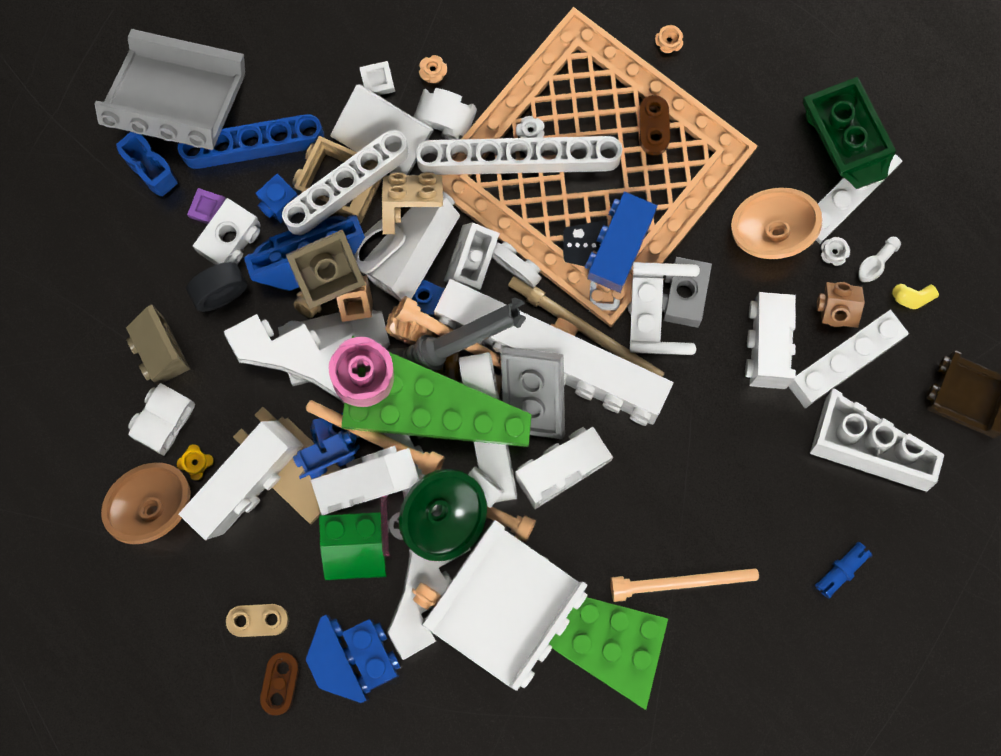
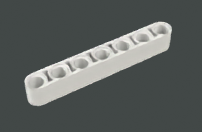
(531, 147)

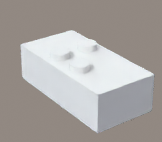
(241, 479)

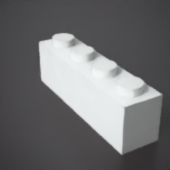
(848, 358)

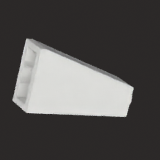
(425, 234)

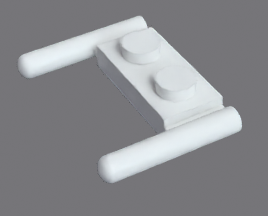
(647, 308)

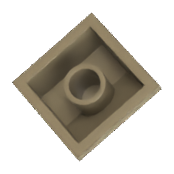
(325, 269)
(156, 346)

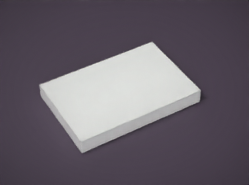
(369, 117)

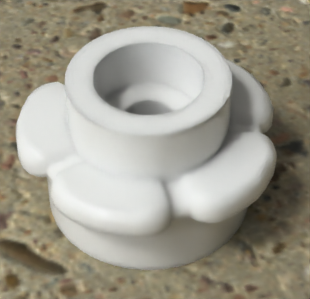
(527, 122)
(838, 244)

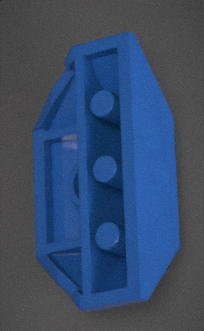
(269, 263)

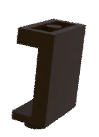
(967, 395)

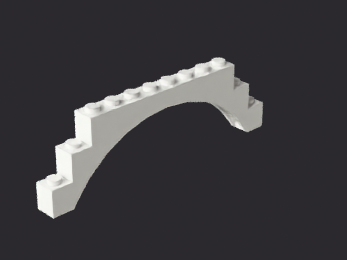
(299, 355)

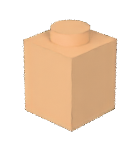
(356, 303)

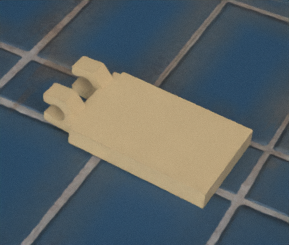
(290, 487)

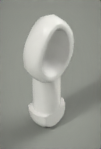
(874, 265)

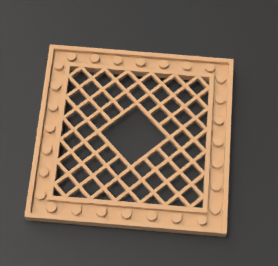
(580, 33)

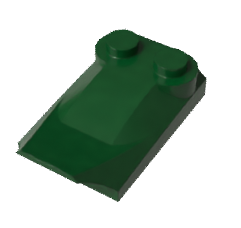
(851, 132)

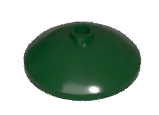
(454, 523)

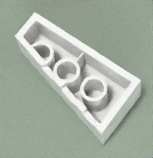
(873, 444)

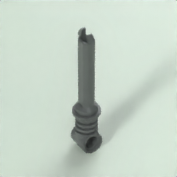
(432, 351)

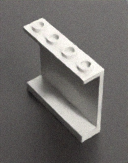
(505, 607)

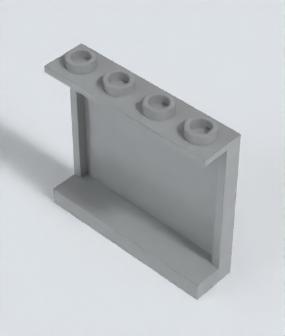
(173, 90)

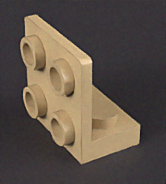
(408, 191)

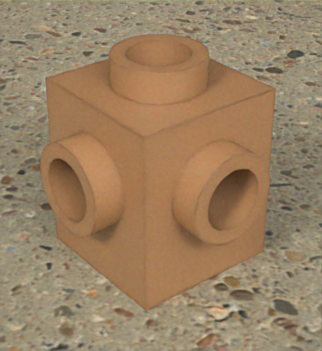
(841, 304)

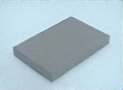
(535, 385)

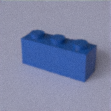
(620, 241)

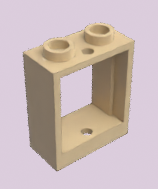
(315, 156)

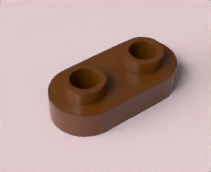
(654, 123)
(279, 683)

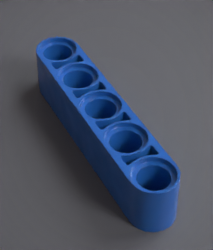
(265, 147)

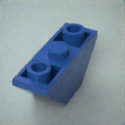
(333, 663)

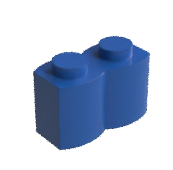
(147, 163)

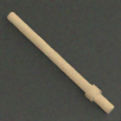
(537, 297)

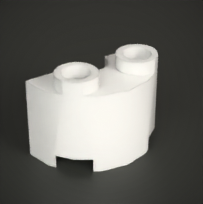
(445, 113)

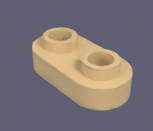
(256, 620)

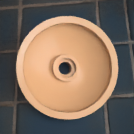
(776, 223)

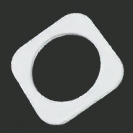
(398, 240)

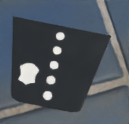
(581, 241)

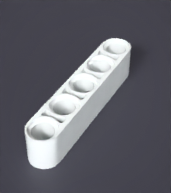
(351, 169)
(492, 459)

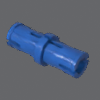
(843, 570)

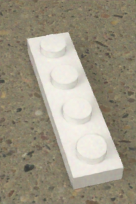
(844, 200)

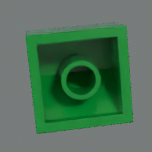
(352, 546)

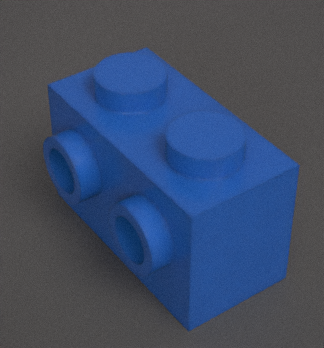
(370, 653)

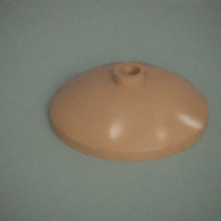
(145, 503)

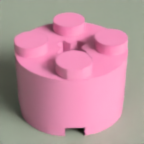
(346, 363)

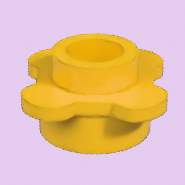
(194, 453)

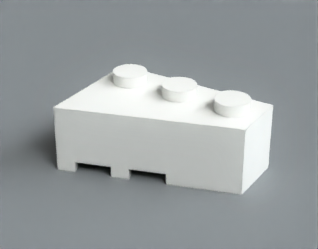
(771, 341)
(562, 466)
(365, 479)

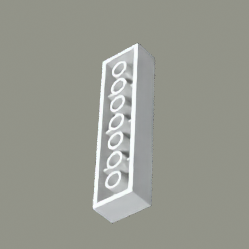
(586, 366)

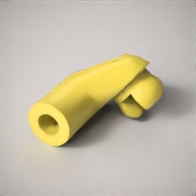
(912, 298)

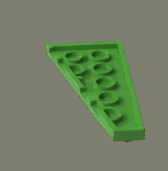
(438, 407)
(614, 646)

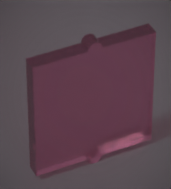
(385, 530)

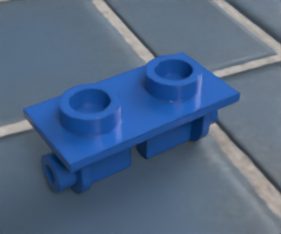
(338, 451)

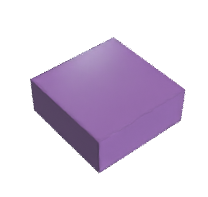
(205, 205)

